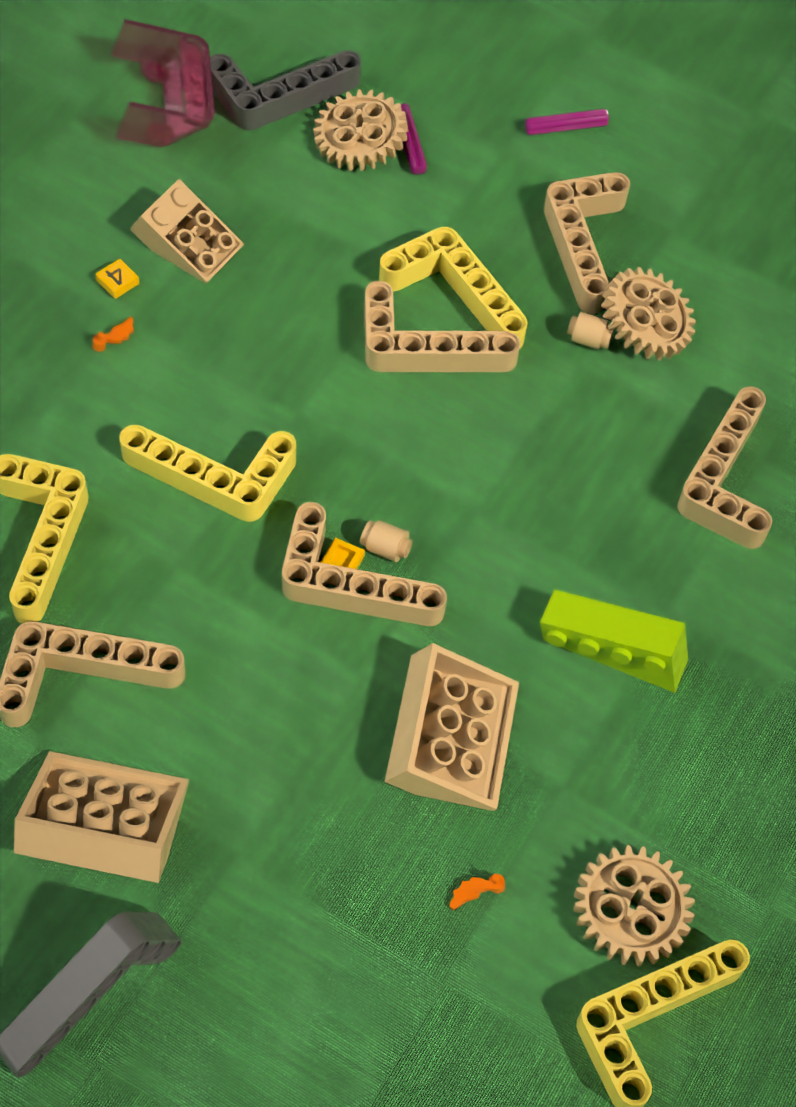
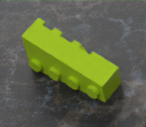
(618, 637)

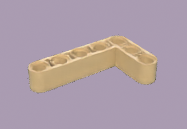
(565, 210)
(430, 349)
(713, 499)
(350, 581)
(79, 660)

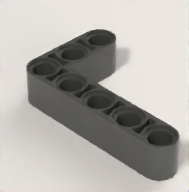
(284, 95)
(89, 975)

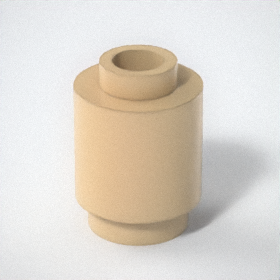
(590, 331)
(386, 540)

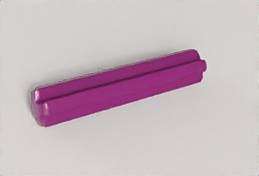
(566, 121)
(412, 145)

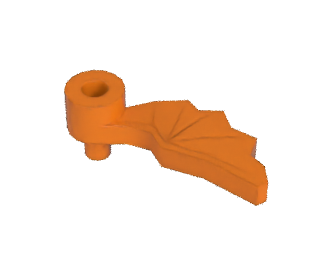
(116, 336)
(474, 887)

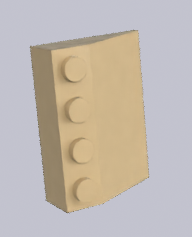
(452, 729)
(100, 816)

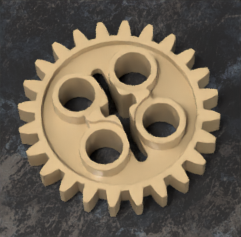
(360, 130)
(648, 313)
(620, 933)

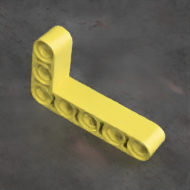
(448, 253)
(211, 473)
(48, 530)
(650, 1005)

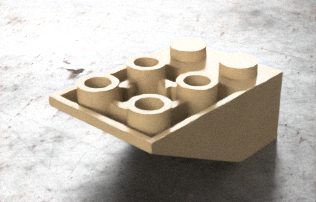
(187, 233)

